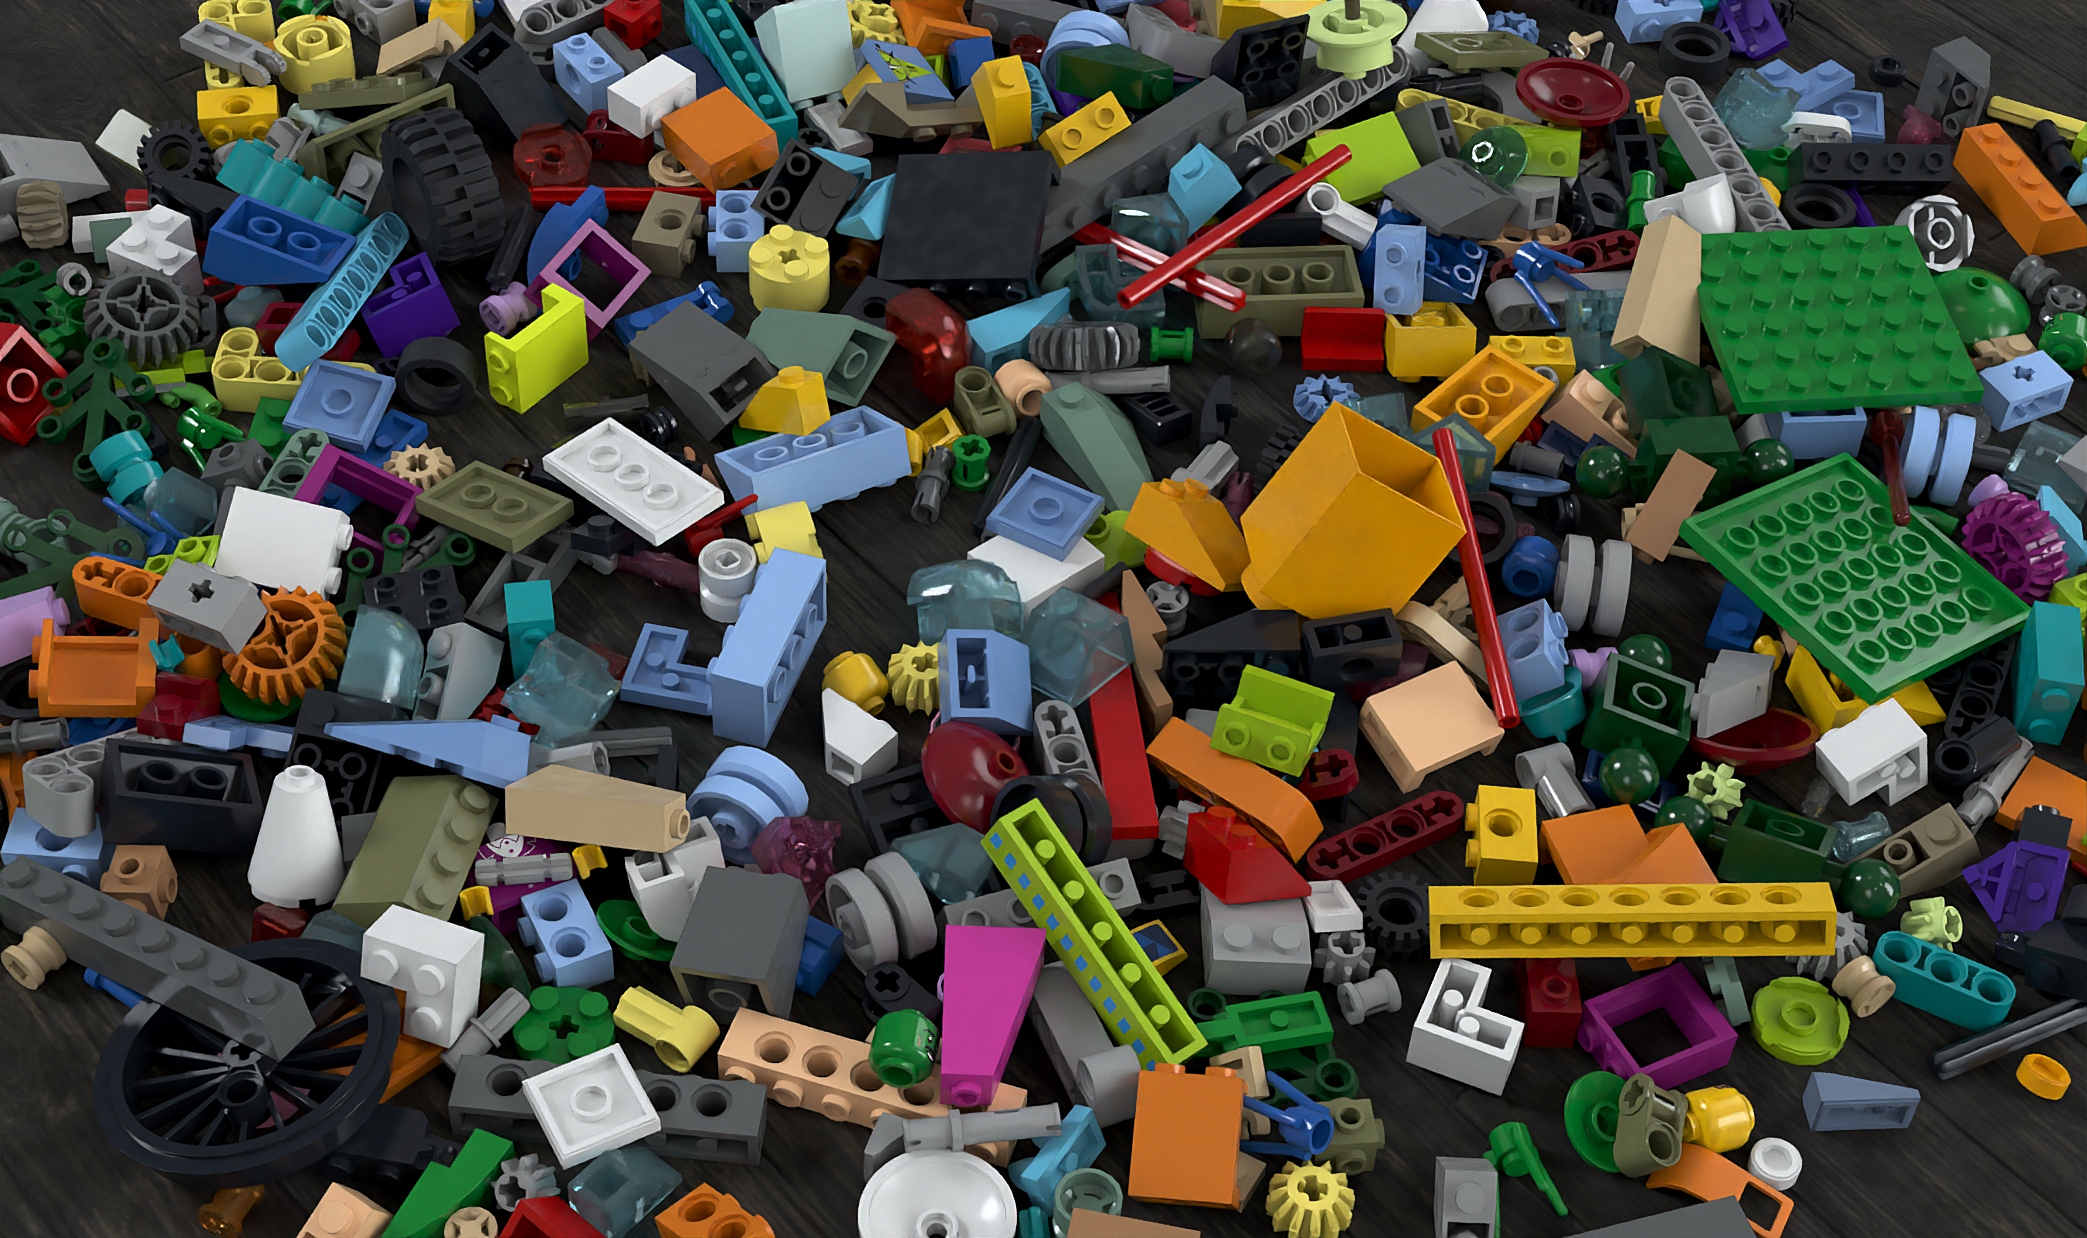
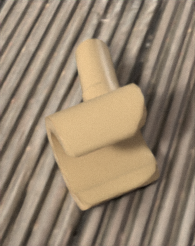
(1581, 45)

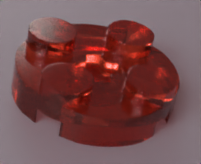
(550, 138)

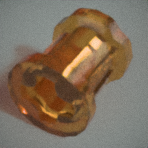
(228, 1209)

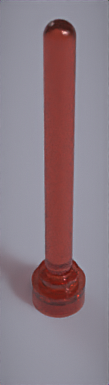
(1888, 431)

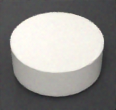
(1775, 1163)

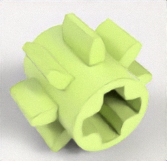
(1727, 792)
(1933, 922)

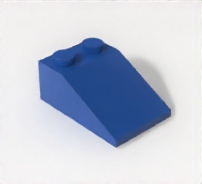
(272, 246)

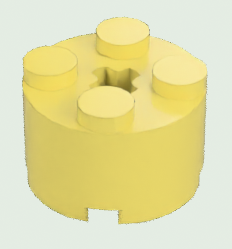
(314, 52)
(789, 270)
(785, 528)

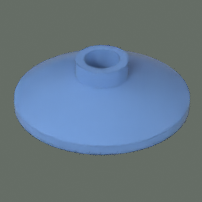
(1527, 487)

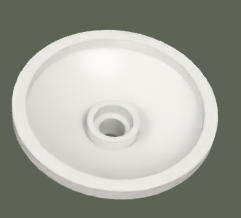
(937, 1195)

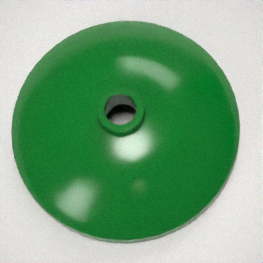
(1982, 304)

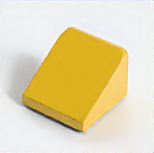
(940, 430)

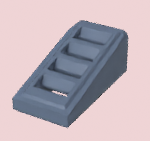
(1856, 1103)

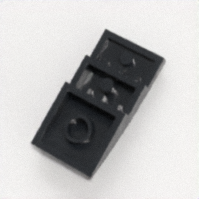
(898, 807)

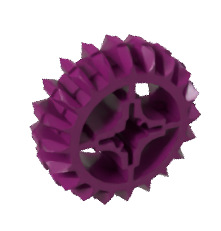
(2016, 545)

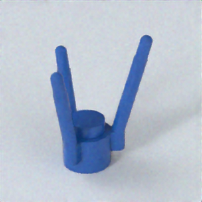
(1536, 264)
(159, 543)
(1304, 1127)

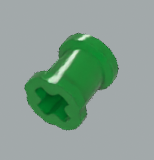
(1171, 344)
(971, 463)

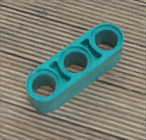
(1944, 982)

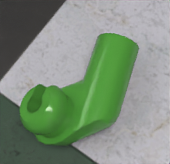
(194, 394)

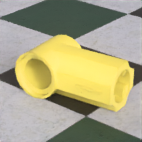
(676, 1034)

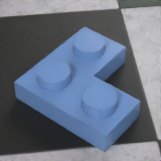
(1814, 86)
(658, 676)
(231, 733)

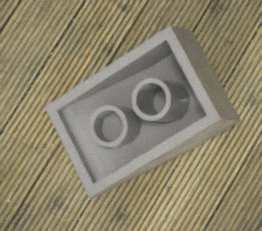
(1254, 945)

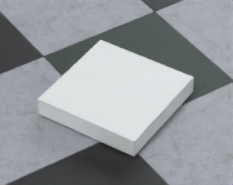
(591, 1106)

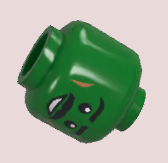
(2065, 340)
(904, 1048)

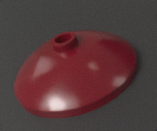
(1572, 92)
(1759, 743)
(967, 770)

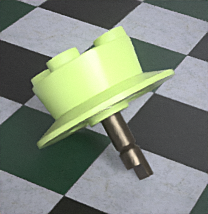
(1355, 34)

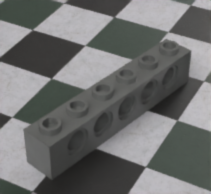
(685, 1130)

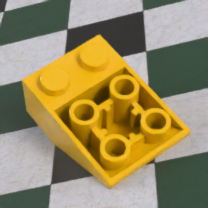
(1833, 704)

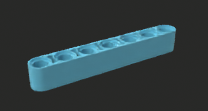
(337, 301)

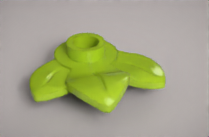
(1114, 542)

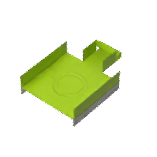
(169, 374)

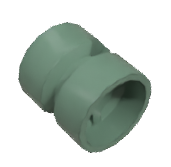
(1086, 1190)

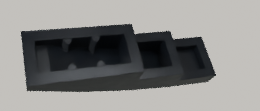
(1630, 148)

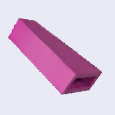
(985, 1000)

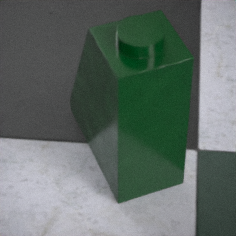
(1129, 74)

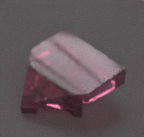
(798, 849)

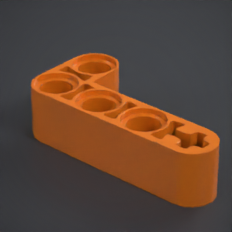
(119, 596)
(1257, 796)

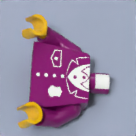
(503, 901)

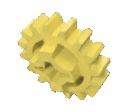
(874, 23)

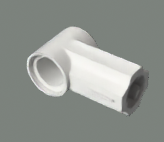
(1338, 216)

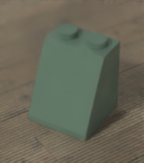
(833, 344)

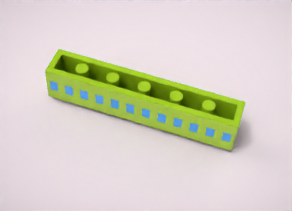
(1091, 938)

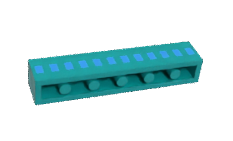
(735, 59)

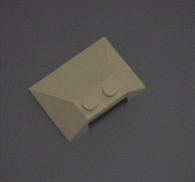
(884, 111)

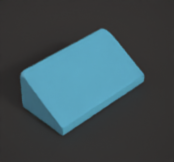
(870, 212)

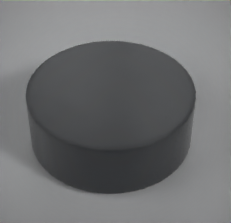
(1887, 70)

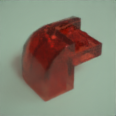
(935, 338)

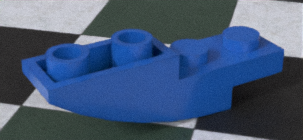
(559, 228)

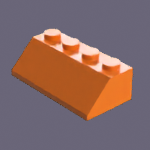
(2018, 192)

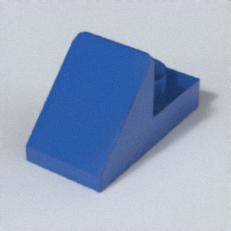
(1734, 621)

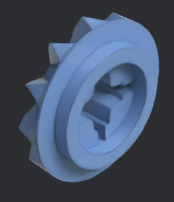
(1513, 22)
(1308, 396)

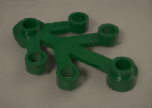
(30, 294)
(95, 403)
(61, 559)
(392, 565)
(1314, 1074)

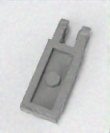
(233, 52)

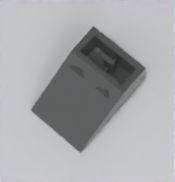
(1453, 200)
(702, 367)

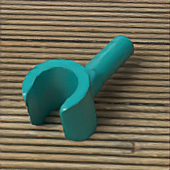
(166, 654)

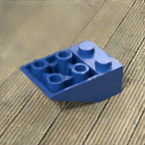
(1449, 262)

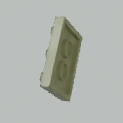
(1479, 50)
(366, 91)
(494, 506)

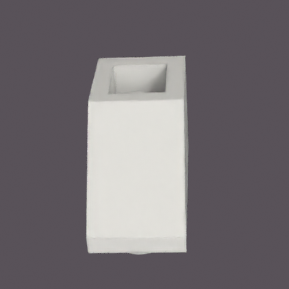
(855, 741)

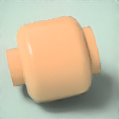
(1022, 386)

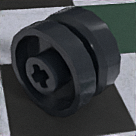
(1257, 174)
(1073, 805)

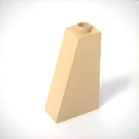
(1663, 293)
(595, 810)

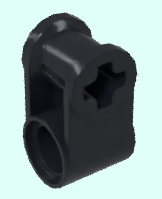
(907, 994)

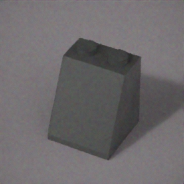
(742, 943)

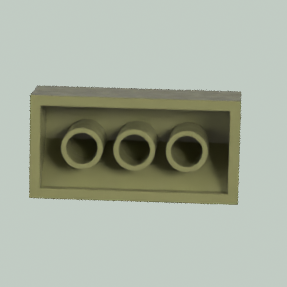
(331, 153)
(1279, 285)
(417, 849)

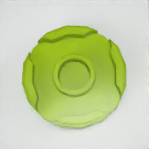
(1798, 1021)

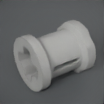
(1369, 997)

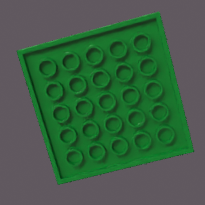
(1830, 321)
(1851, 584)

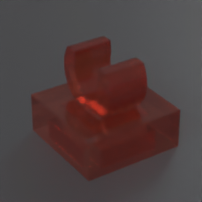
(276, 923)

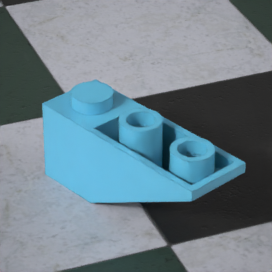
(1006, 333)

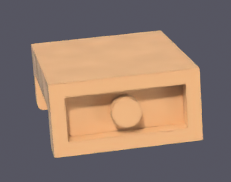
(1428, 724)

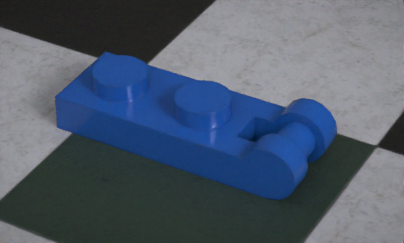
(706, 297)

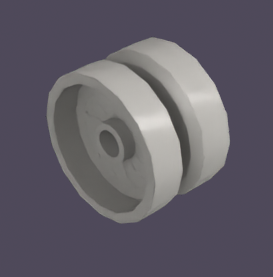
(1598, 586)
(881, 912)

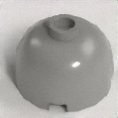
(1939, 231)

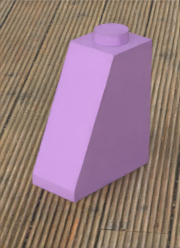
(23, 617)

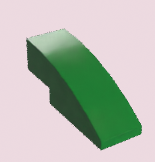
(446, 1190)

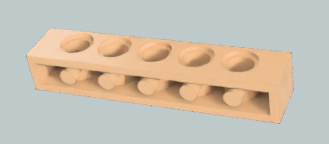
(809, 1053)

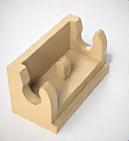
(418, 45)

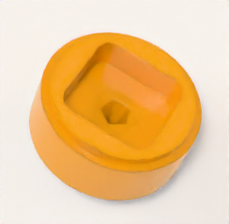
(2043, 1076)

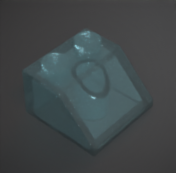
(1075, 646)

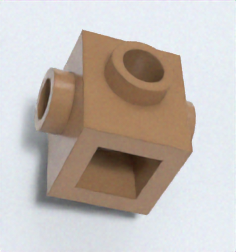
(141, 878)

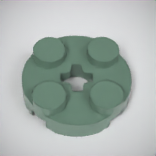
(1725, 981)

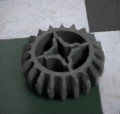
(168, 322)
(1084, 345)

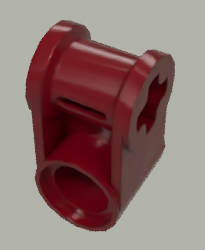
(616, 141)

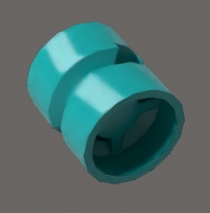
(127, 465)

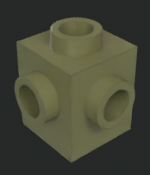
(1354, 1137)

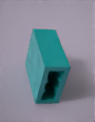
(2047, 672)

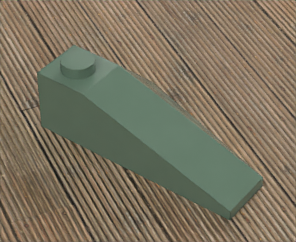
(1096, 442)

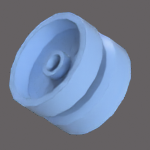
(1079, 31)
(1941, 457)
(743, 796)

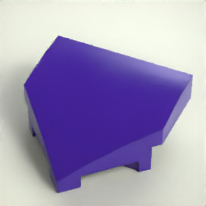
(1751, 28)
(2020, 884)

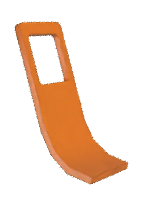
(1715, 1177)

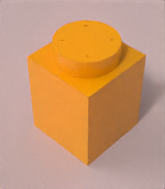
(1348, 522)

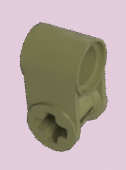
(981, 404)
(1649, 1129)

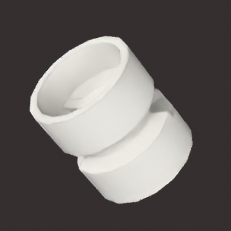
(726, 575)

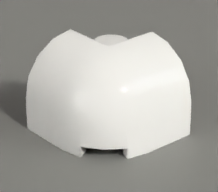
(1703, 206)
(670, 880)

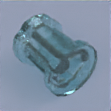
(1860, 835)

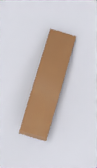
(1148, 639)

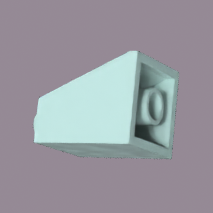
(808, 50)

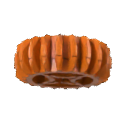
(312, 645)

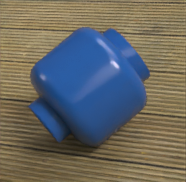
(1530, 568)

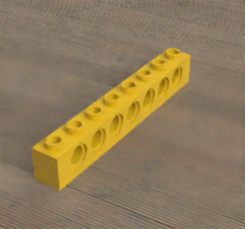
(1632, 920)

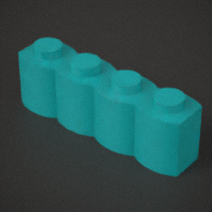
(280, 183)

